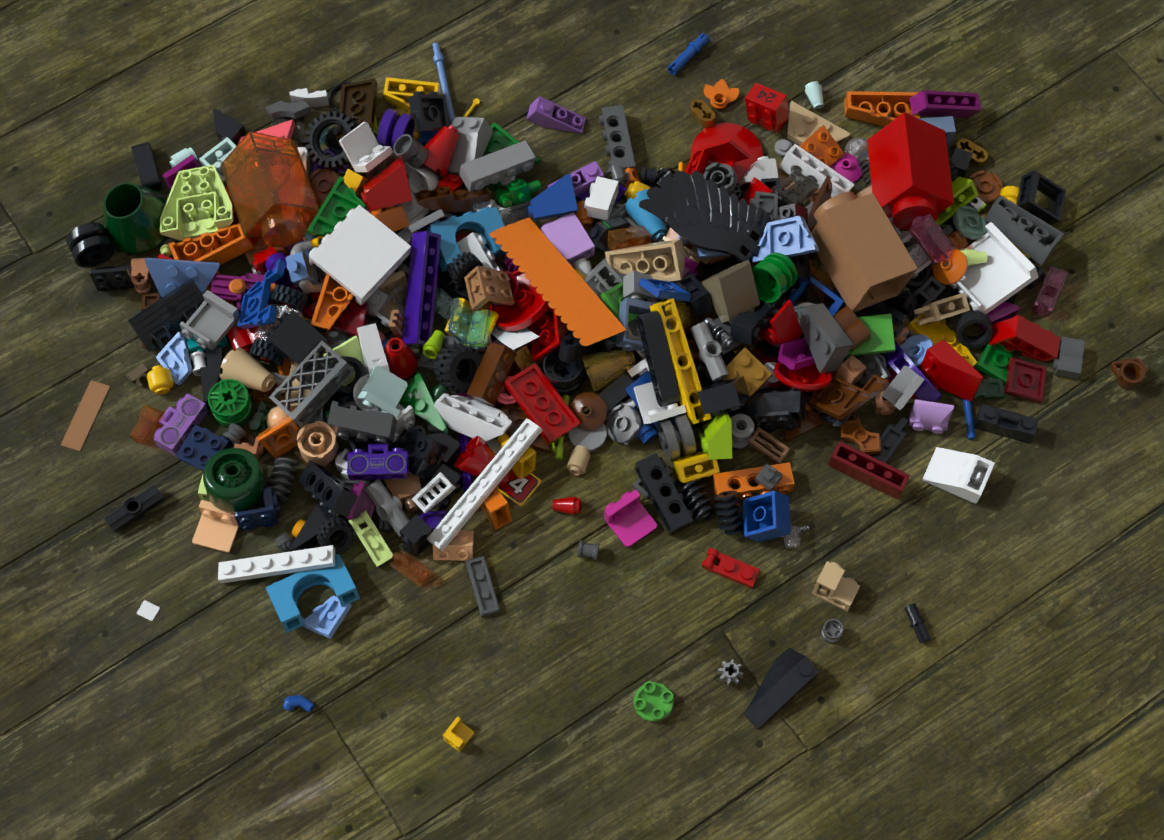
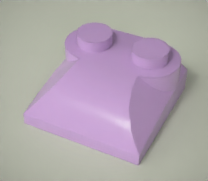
(930, 416)

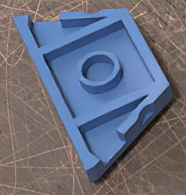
(786, 237)
(171, 274)

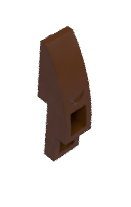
(445, 200)

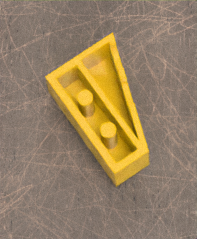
(399, 90)

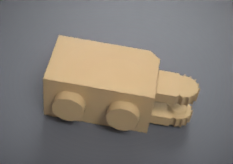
(943, 309)

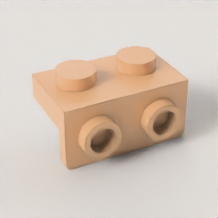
(458, 549)

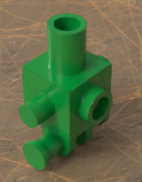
(517, 192)

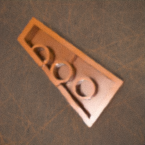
(877, 107)
(213, 247)

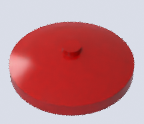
(738, 134)
(526, 309)

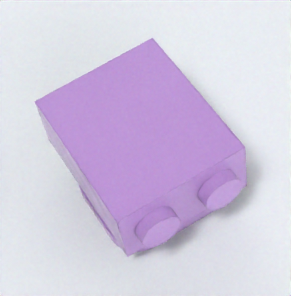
(569, 238)

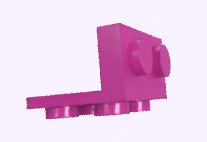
(629, 519)

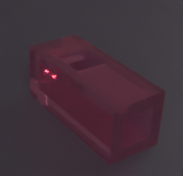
(931, 238)
(1049, 291)

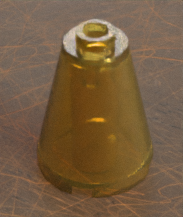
(607, 366)

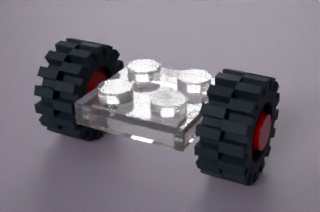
(287, 300)

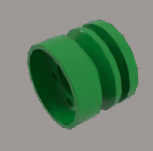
(774, 276)
(235, 411)

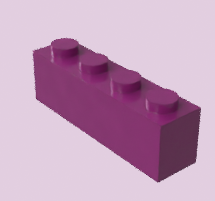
(945, 104)

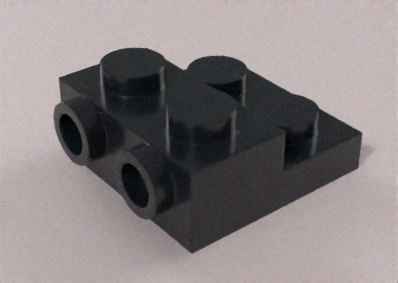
(429, 111)

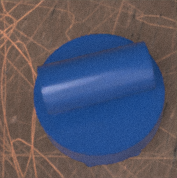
(647, 433)

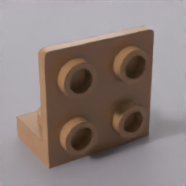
(488, 285)

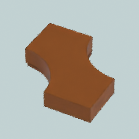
(867, 441)

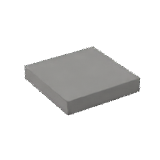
(426, 221)

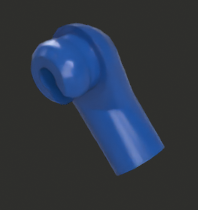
(298, 700)

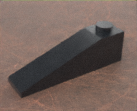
(782, 683)

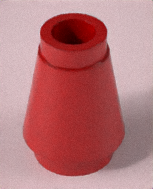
(568, 505)

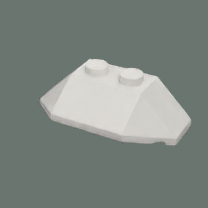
(472, 417)

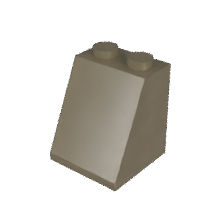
(733, 291)

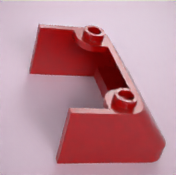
(723, 152)
(783, 326)

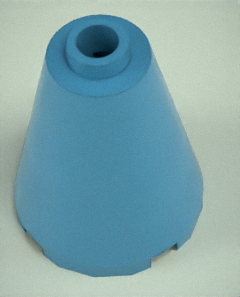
(651, 223)

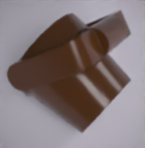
(1130, 373)

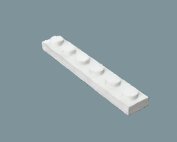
(276, 564)

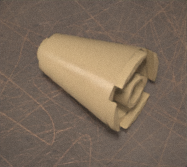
(243, 367)

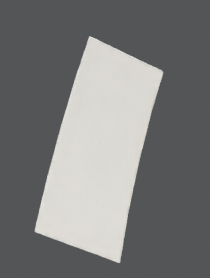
(513, 339)

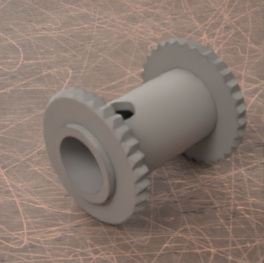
(741, 430)

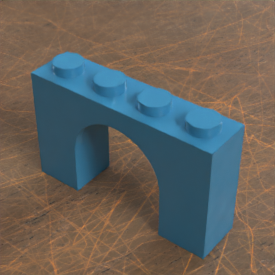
(482, 222)
(286, 592)

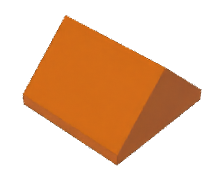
(280, 437)

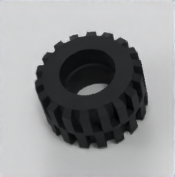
(447, 365)

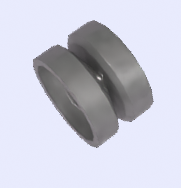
(676, 437)

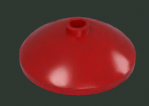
(804, 379)

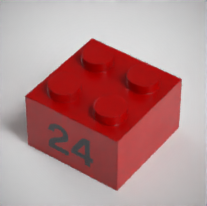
(767, 107)

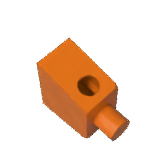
(496, 509)

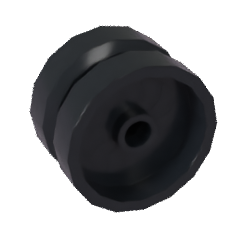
(90, 245)

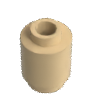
(578, 460)

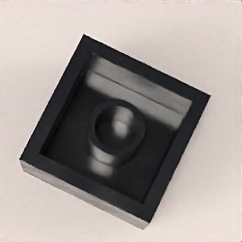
(723, 396)

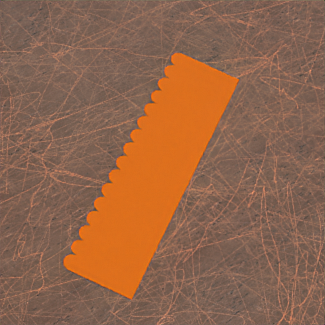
(557, 281)

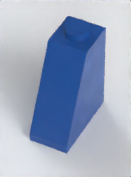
(554, 201)

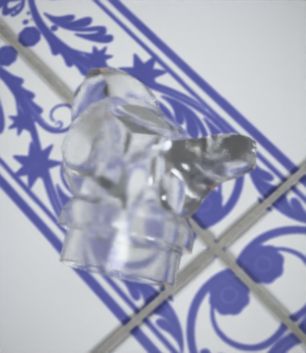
(794, 539)

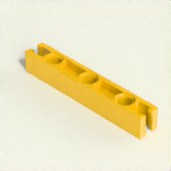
(678, 347)

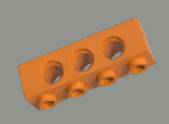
(741, 478)

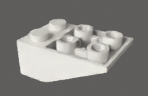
(958, 473)

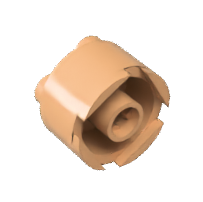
(317, 443)

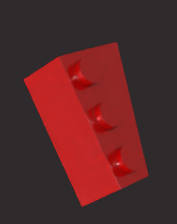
(1026, 337)

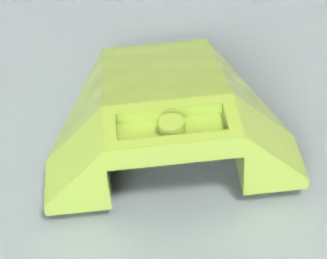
(196, 205)

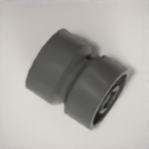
(410, 150)

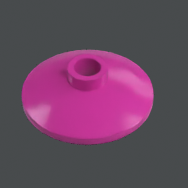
(850, 172)

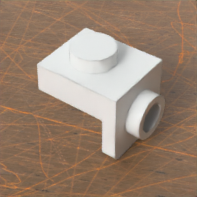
(341, 463)

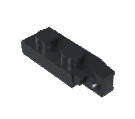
(891, 439)

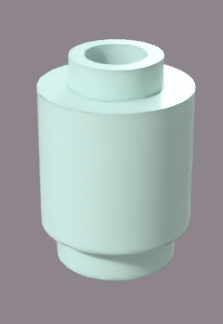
(181, 155)

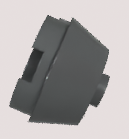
(723, 175)

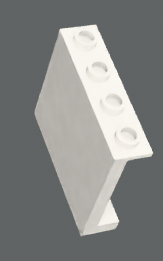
(360, 253)
(998, 279)

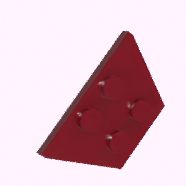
(350, 319)

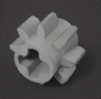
(735, 670)

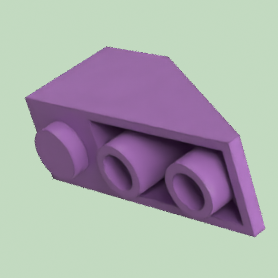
(554, 116)
(584, 178)

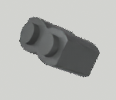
(1069, 358)

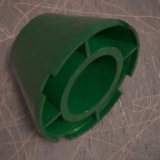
(139, 230)

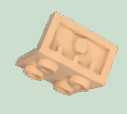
(215, 528)

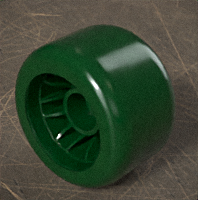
(234, 480)

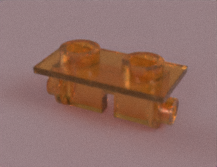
(410, 568)

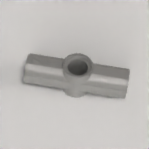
(706, 342)
(388, 506)

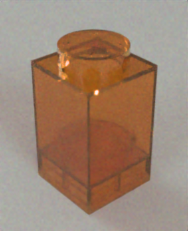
(270, 189)

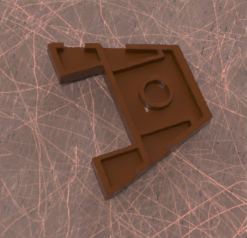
(843, 398)

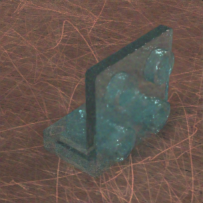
(468, 326)

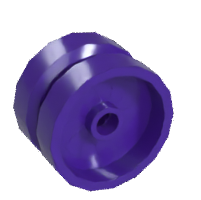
(394, 126)

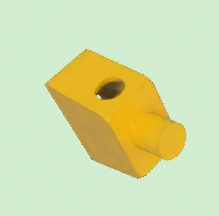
(526, 462)

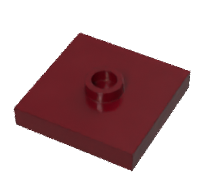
(1025, 380)

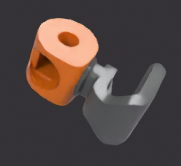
(619, 174)

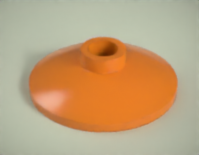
(954, 271)

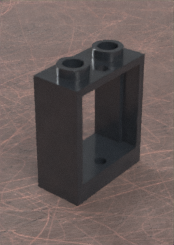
(1027, 193)

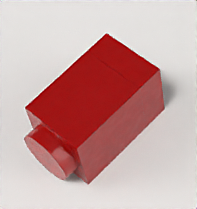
(910, 170)

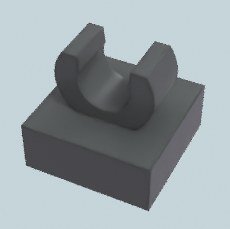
(768, 477)

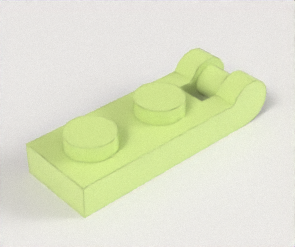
(371, 539)

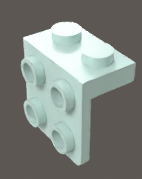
(383, 391)

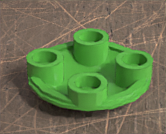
(653, 701)

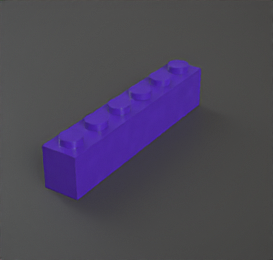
(421, 288)

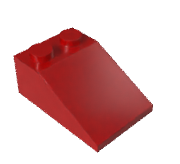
(550, 330)
(950, 371)

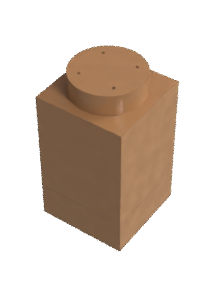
(861, 250)

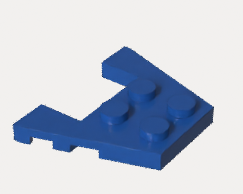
(254, 303)

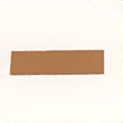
(85, 415)

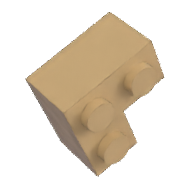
(835, 588)

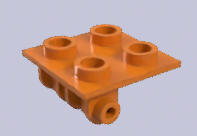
(822, 146)

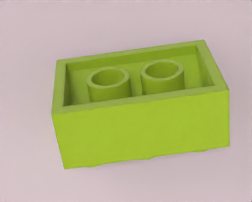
(717, 437)

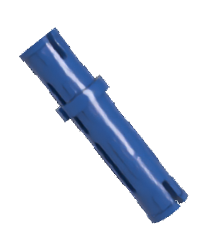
(693, 49)

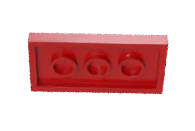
(542, 403)

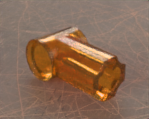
(147, 422)

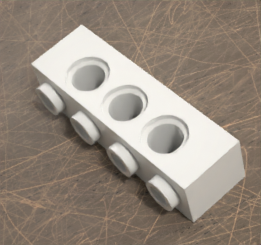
(814, 169)

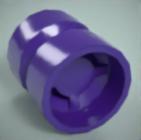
(285, 280)

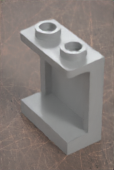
(210, 321)

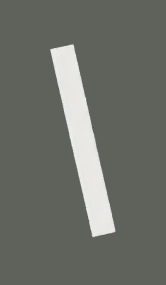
(484, 484)

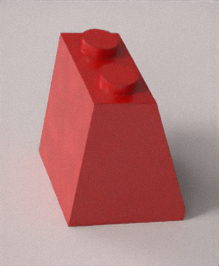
(387, 187)

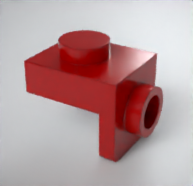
(453, 182)

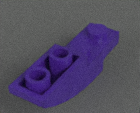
(898, 360)

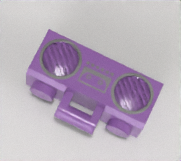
(174, 432)

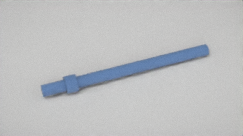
(439, 61)

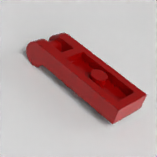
(730, 568)

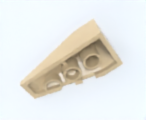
(659, 260)

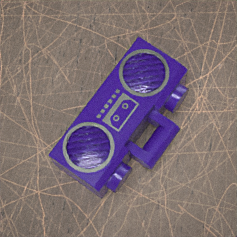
(380, 466)

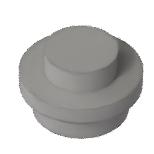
(782, 147)

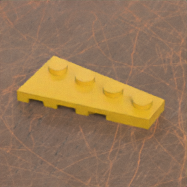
(938, 331)

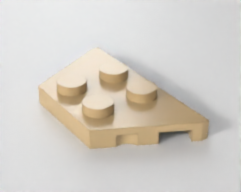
(804, 123)

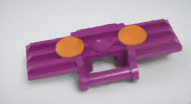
(234, 288)

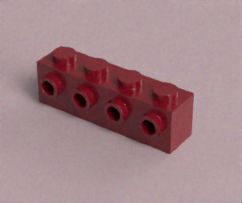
(868, 470)

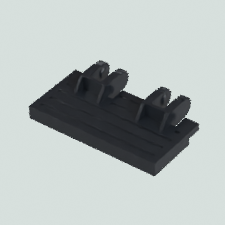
(167, 314)

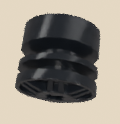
(555, 370)

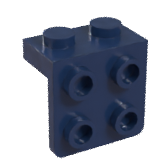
(201, 446)
(259, 517)

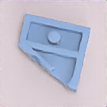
(176, 358)
(327, 617)

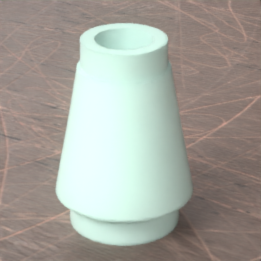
(814, 93)

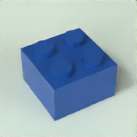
(766, 516)

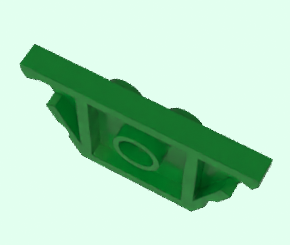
(334, 209)

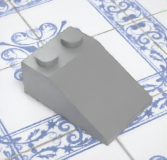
(472, 141)

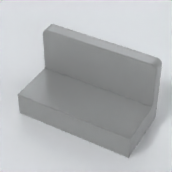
(902, 387)

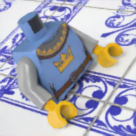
(300, 271)

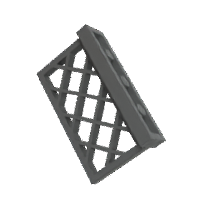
(320, 391)

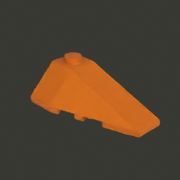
(330, 304)

